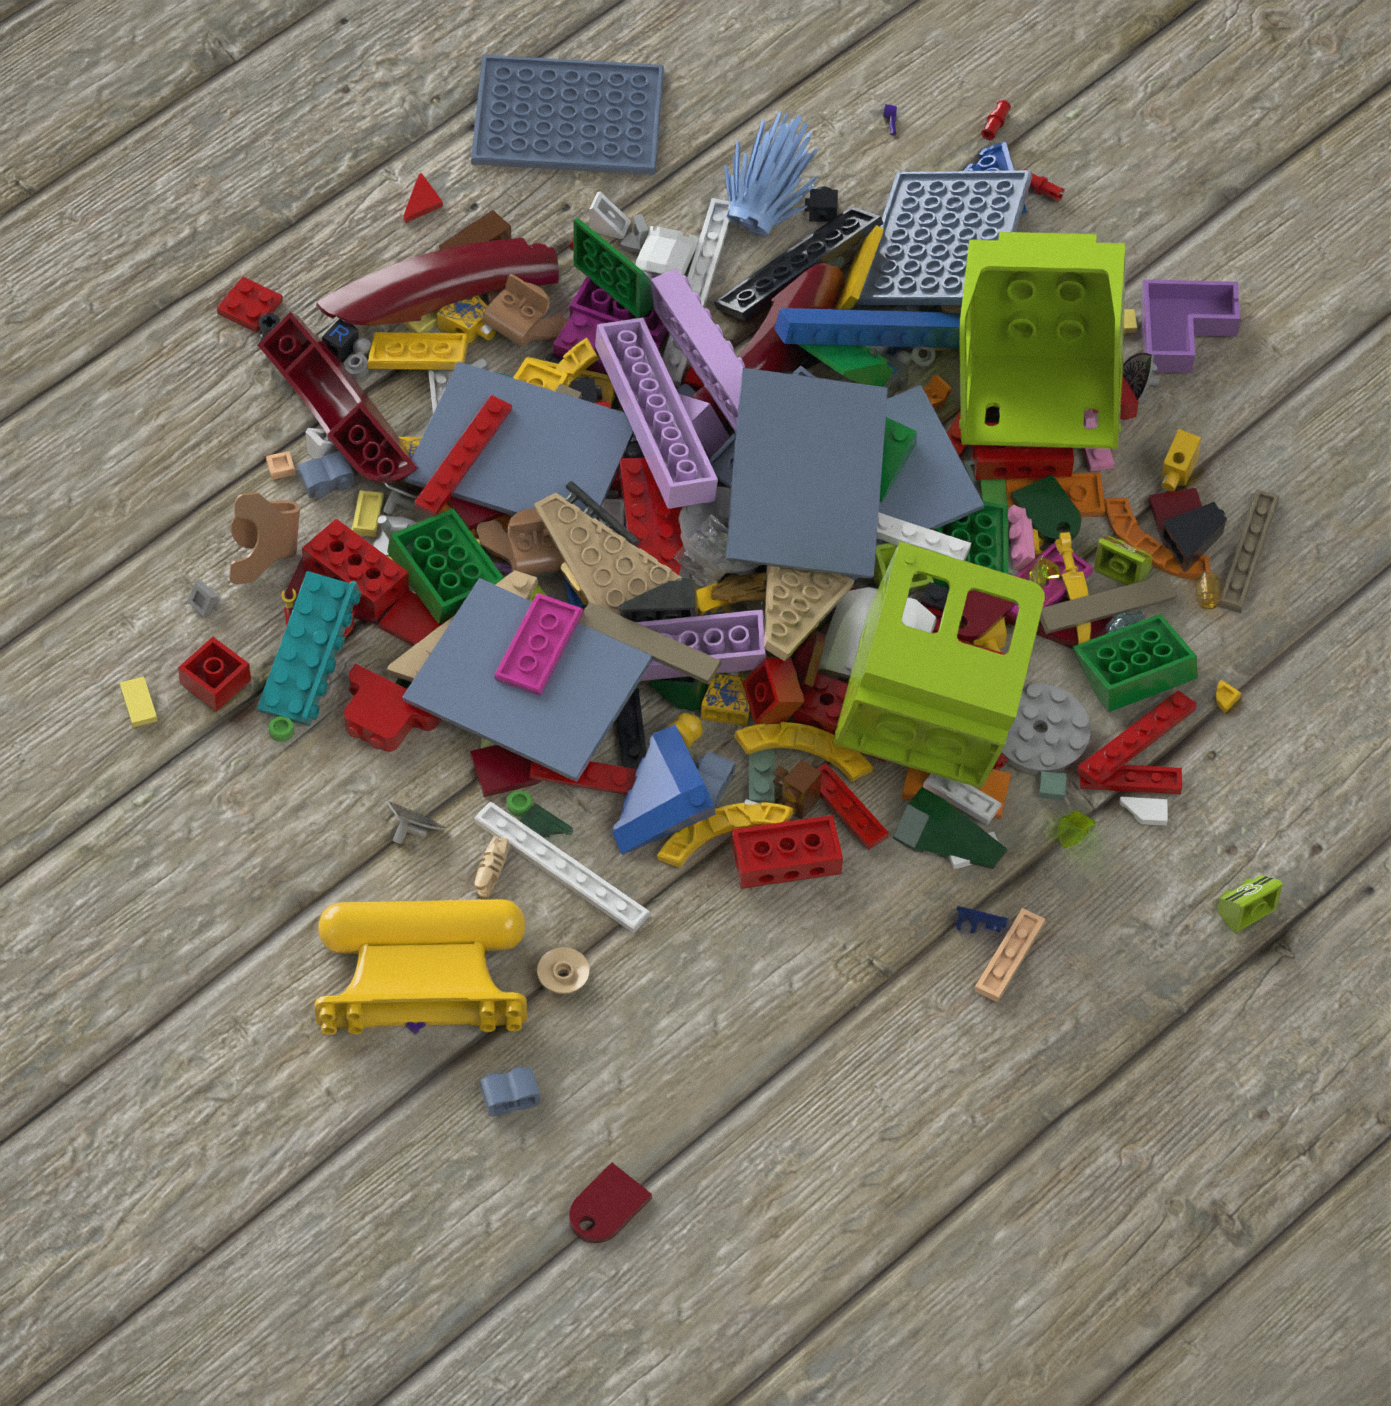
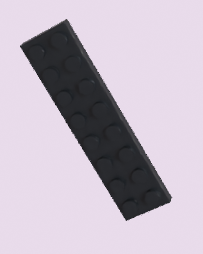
(817, 248)

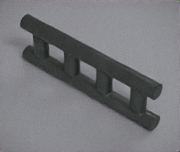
(594, 508)

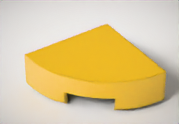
(1226, 696)

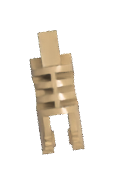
(491, 866)

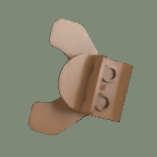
(518, 313)
(267, 529)
(526, 544)

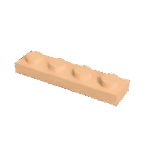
(1009, 955)

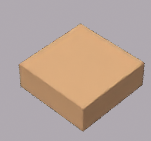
(280, 465)

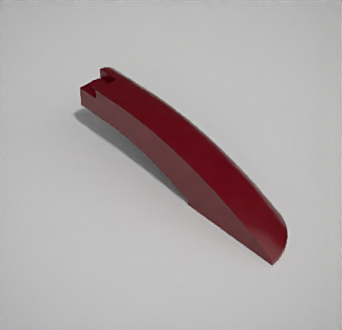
(439, 279)
(766, 351)
(337, 402)

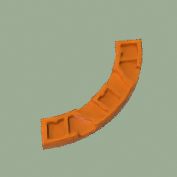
(1127, 529)

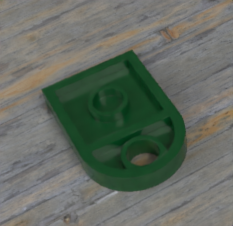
(1048, 508)

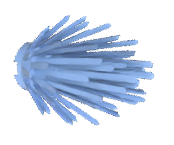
(769, 177)

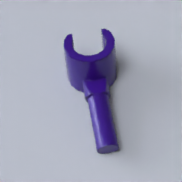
(890, 112)

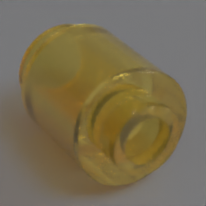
(1208, 590)

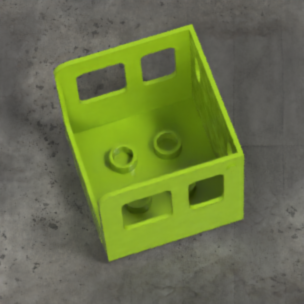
(1042, 340)
(928, 694)

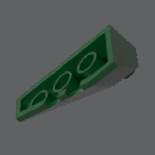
(682, 691)
(940, 828)

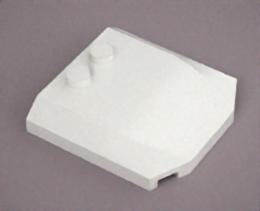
(847, 626)

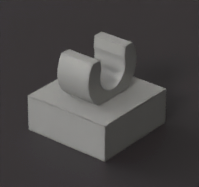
(203, 598)

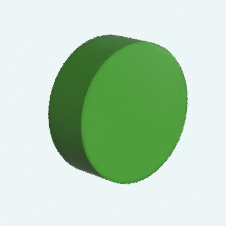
(281, 728)
(519, 803)

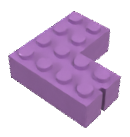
(1184, 309)

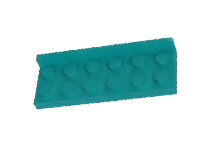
(309, 648)

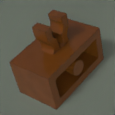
(800, 787)

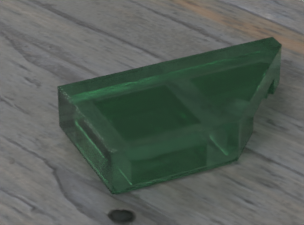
(544, 822)

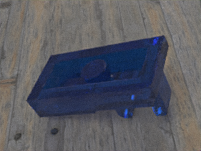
(992, 921)

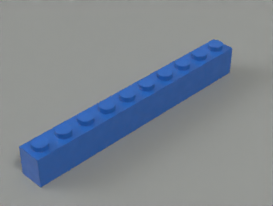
(868, 328)

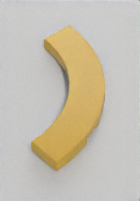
(577, 360)
(807, 739)
(728, 817)

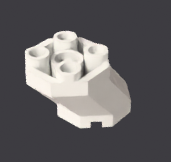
(666, 251)

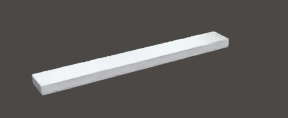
(562, 867)

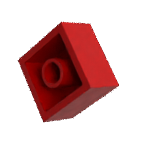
(214, 673)
(773, 691)

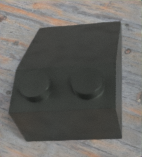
(663, 602)

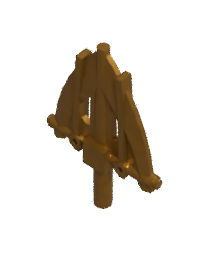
(741, 588)

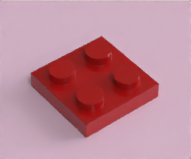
(248, 303)

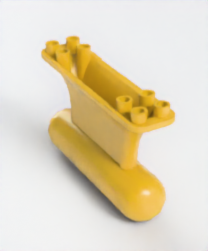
(421, 964)

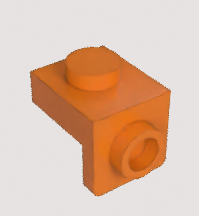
(937, 391)

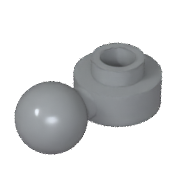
(361, 349)
(913, 356)

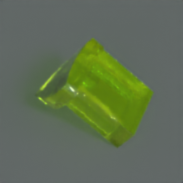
(1042, 570)
(1074, 828)

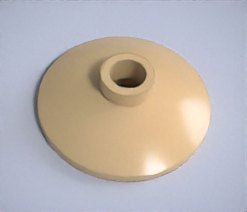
(563, 961)

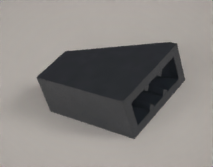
(1193, 533)

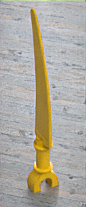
(1074, 581)

